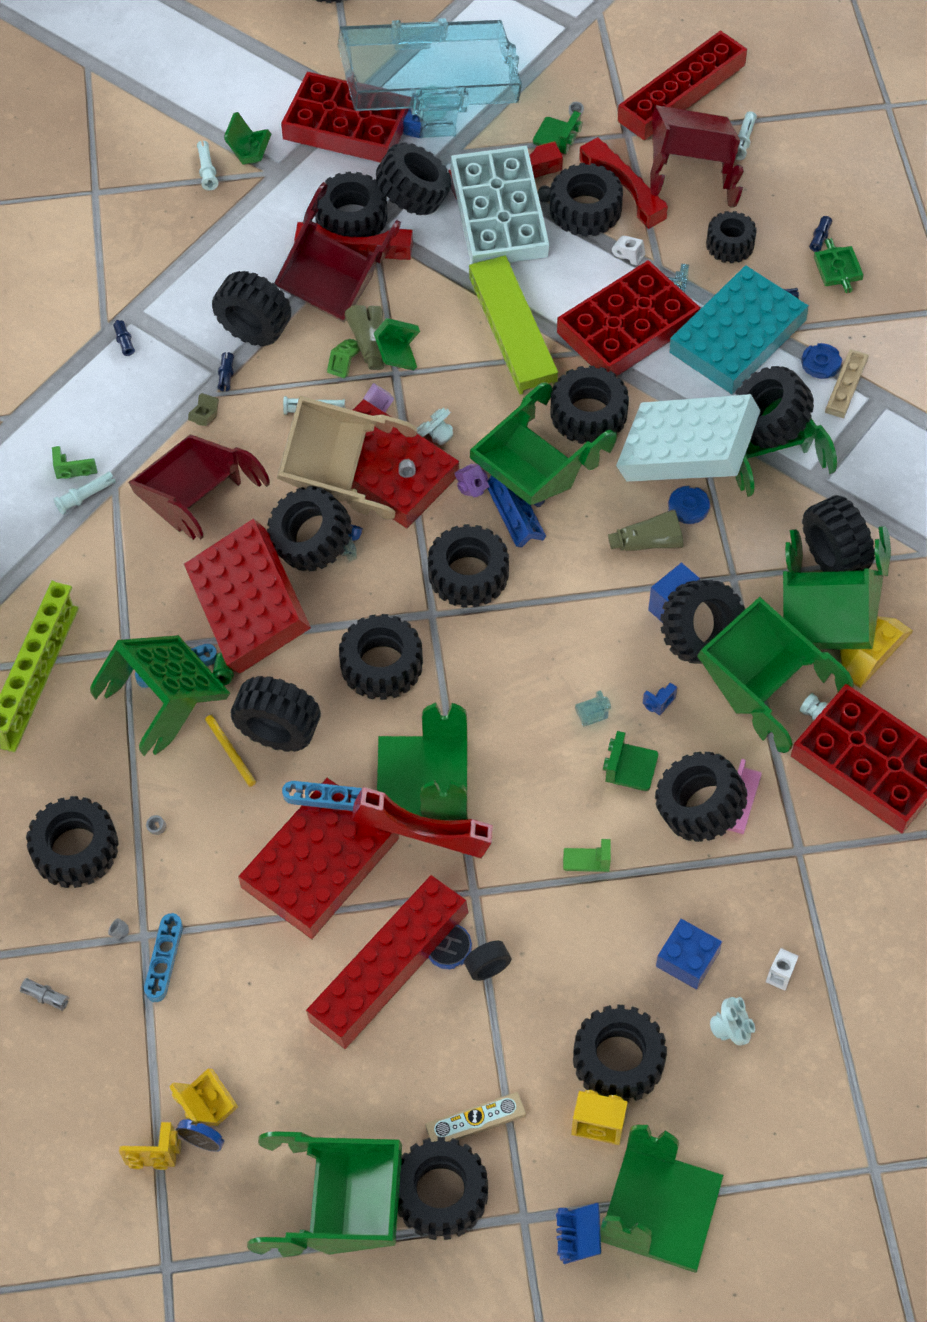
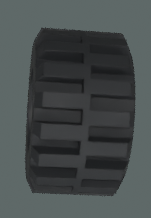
(731, 237)

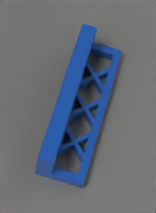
(512, 513)

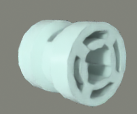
(812, 706)

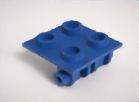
(579, 1233)

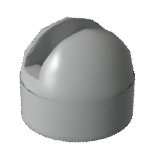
(576, 106)
(407, 468)
(151, 826)
(118, 929)

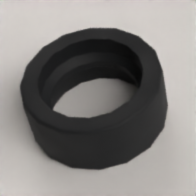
(487, 960)

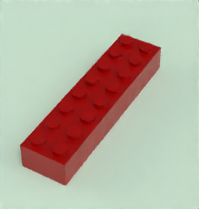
(683, 82)
(387, 962)

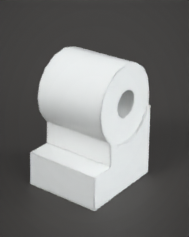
(630, 249)
(782, 969)

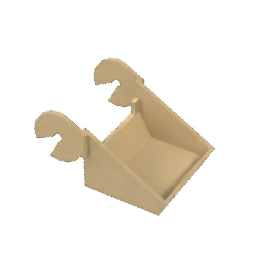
(327, 447)

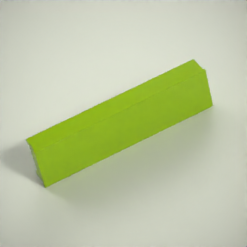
(512, 323)
(35, 663)

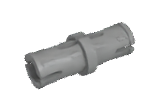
(44, 994)

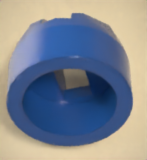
(356, 532)

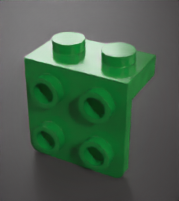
(559, 131)
(245, 144)
(393, 343)
(629, 764)

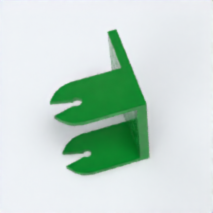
(170, 672)
(428, 770)
(660, 1202)

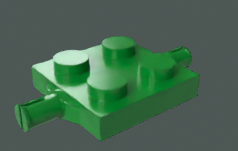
(838, 266)

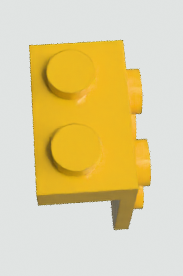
(204, 1099)
(157, 1156)

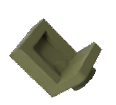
(205, 410)

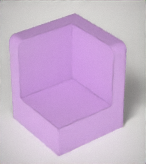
(379, 397)

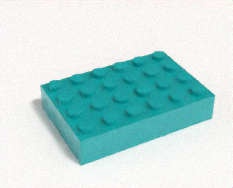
(738, 329)

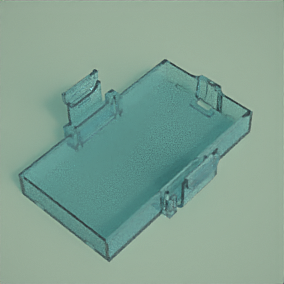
(430, 68)

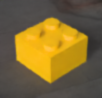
(599, 1117)

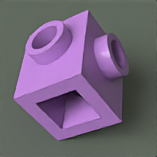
(472, 480)

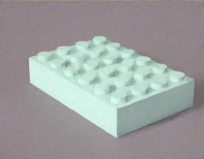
(499, 205)
(689, 438)

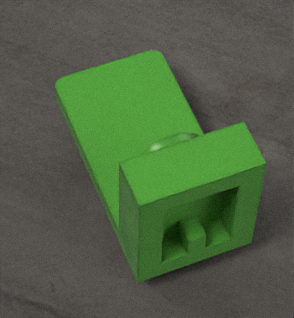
(341, 358)
(72, 468)
(588, 859)

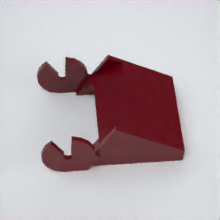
(698, 137)
(325, 270)
(188, 475)

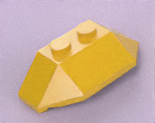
(865, 662)

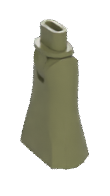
(363, 325)
(656, 532)

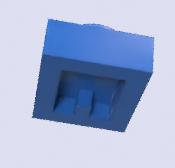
(412, 125)
(662, 699)

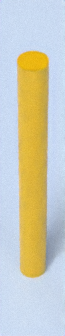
(222, 738)

